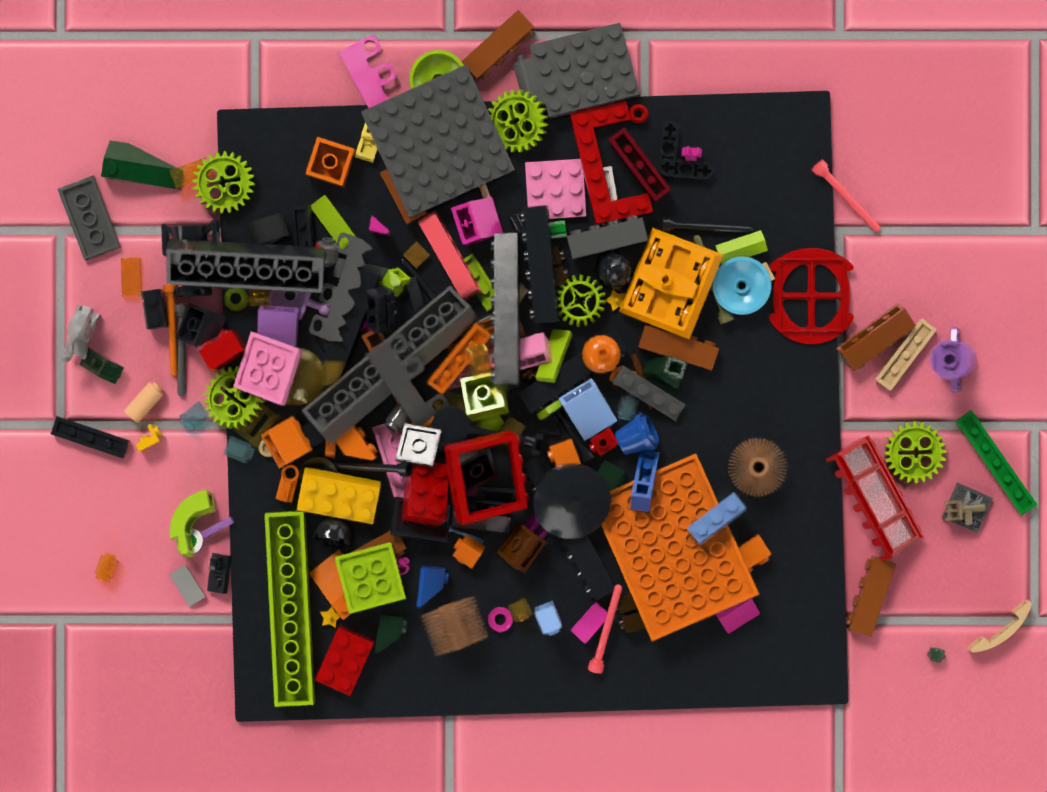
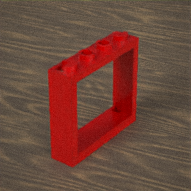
(456, 480)

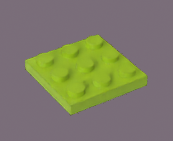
(370, 578)

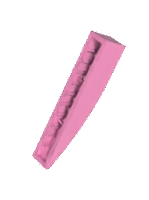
(533, 352)

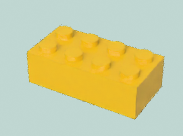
(338, 495)

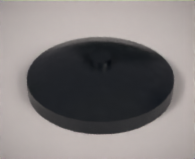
(571, 501)

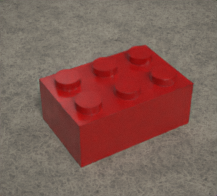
(426, 495)
(344, 660)

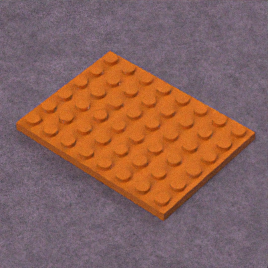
(662, 562)

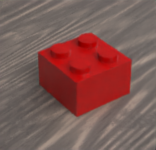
(223, 350)

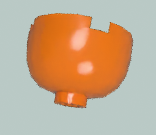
(601, 354)

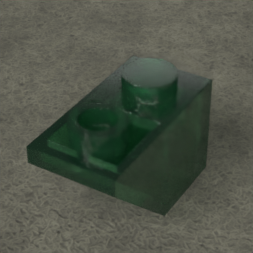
(665, 370)

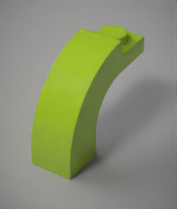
(186, 515)

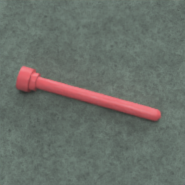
(822, 170)
(596, 664)

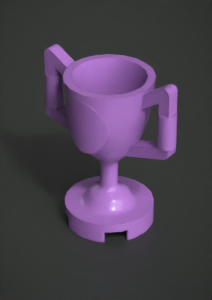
(953, 359)

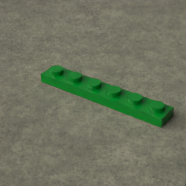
(996, 462)

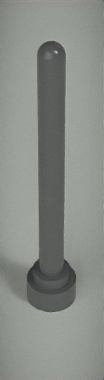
(180, 311)

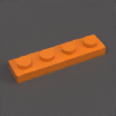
(457, 359)

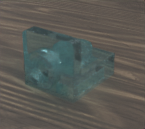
(194, 417)

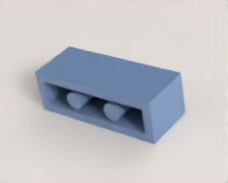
(716, 519)

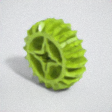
(594, 291)

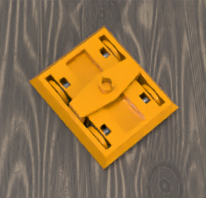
(670, 283)

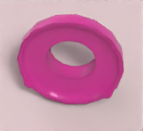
(508, 619)

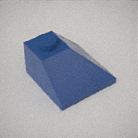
(431, 582)

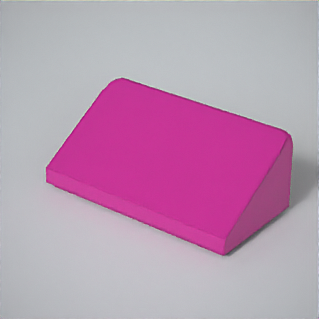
(377, 228)
(590, 622)

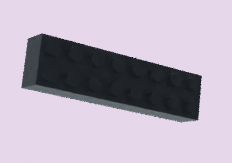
(245, 265)

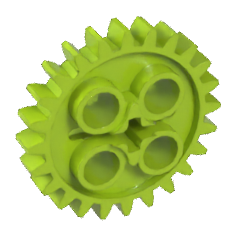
(532, 113)
(220, 165)
(224, 412)
(915, 469)

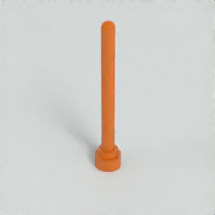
(168, 289)

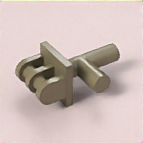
(955, 511)

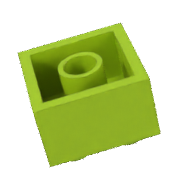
(483, 398)

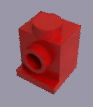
(611, 440)

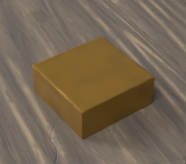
(416, 255)

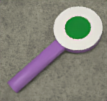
(198, 537)

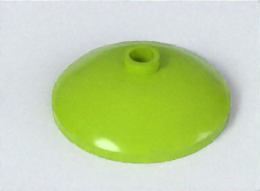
(432, 65)

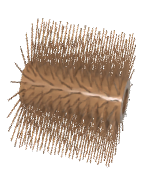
(763, 478)
(453, 620)

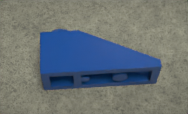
(644, 481)

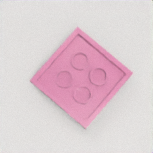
(557, 185)
(267, 368)

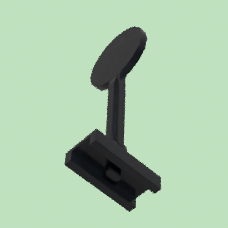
(457, 426)

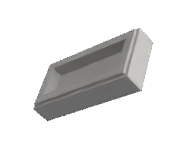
(187, 585)

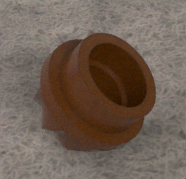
(528, 375)

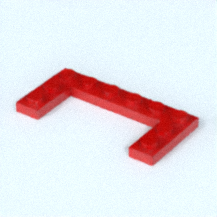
(583, 126)

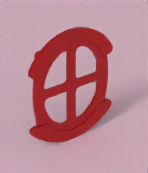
(811, 257)

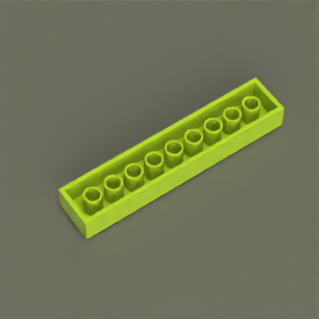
(290, 608)

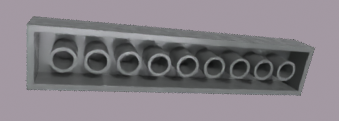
(363, 386)

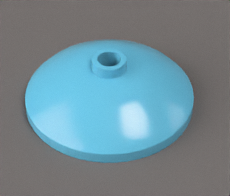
(747, 271)

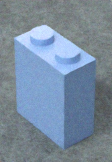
(588, 409)

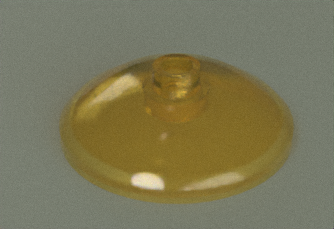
(308, 380)

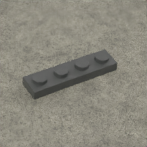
(648, 393)

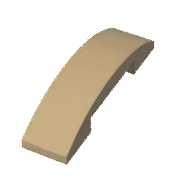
(1020, 613)

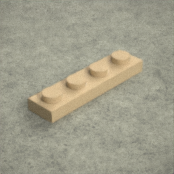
(905, 354)

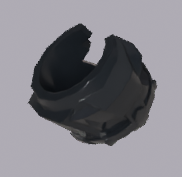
(613, 270)

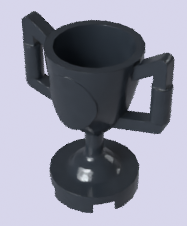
(190, 232)

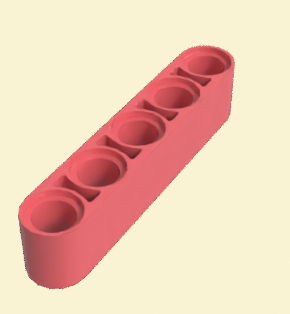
(449, 255)

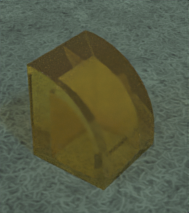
(332, 371)

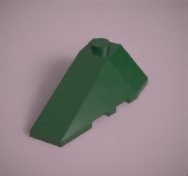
(134, 165)

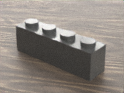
(607, 238)

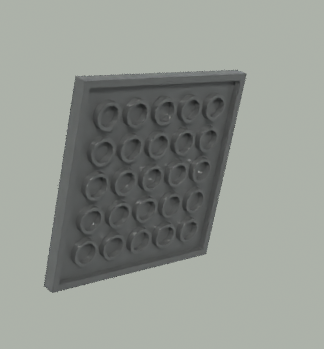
(437, 141)

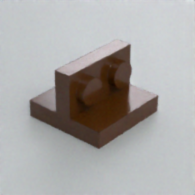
(521, 547)

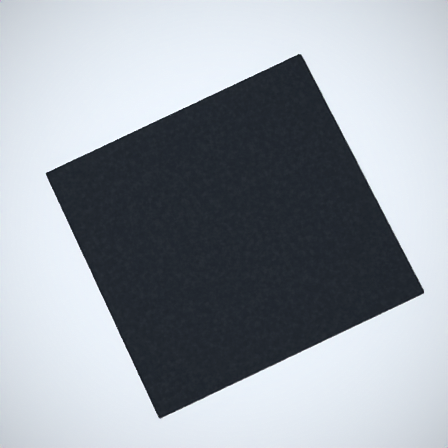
(756, 390)

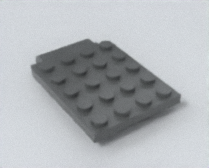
(578, 71)

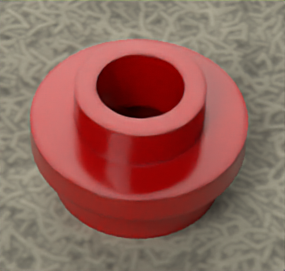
(638, 107)

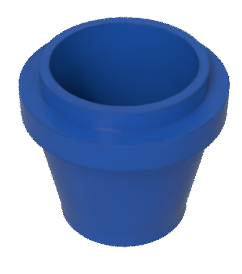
(637, 435)

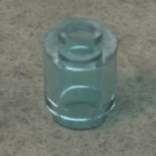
(627, 407)

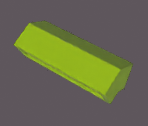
(743, 247)

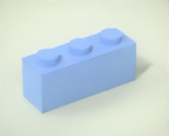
(548, 618)

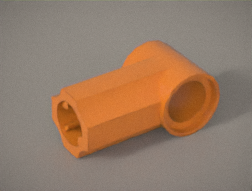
(288, 484)

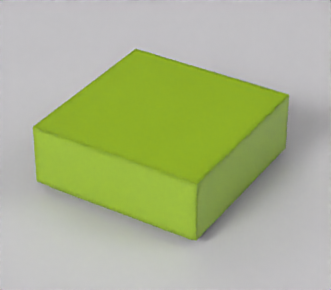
(549, 410)

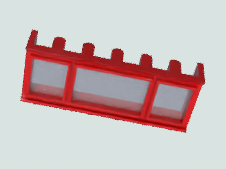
(877, 496)

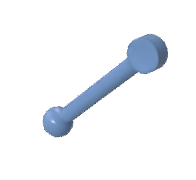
(451, 529)

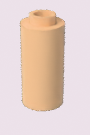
(144, 401)

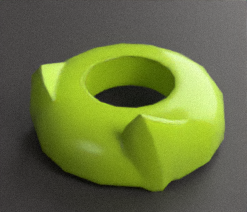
(236, 307)

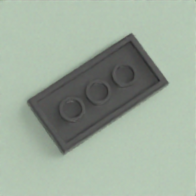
(89, 218)

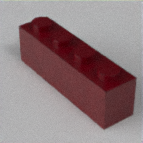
(639, 165)

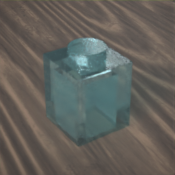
(239, 449)

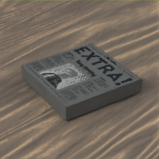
(970, 497)

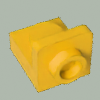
(147, 441)

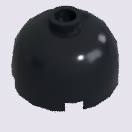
(333, 533)

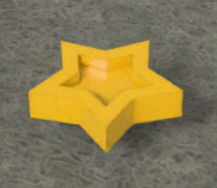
(615, 299)
(330, 617)

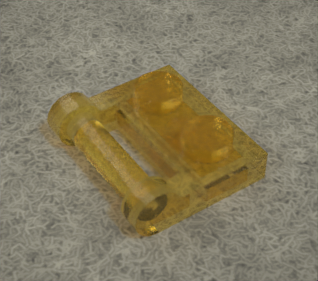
(245, 431)

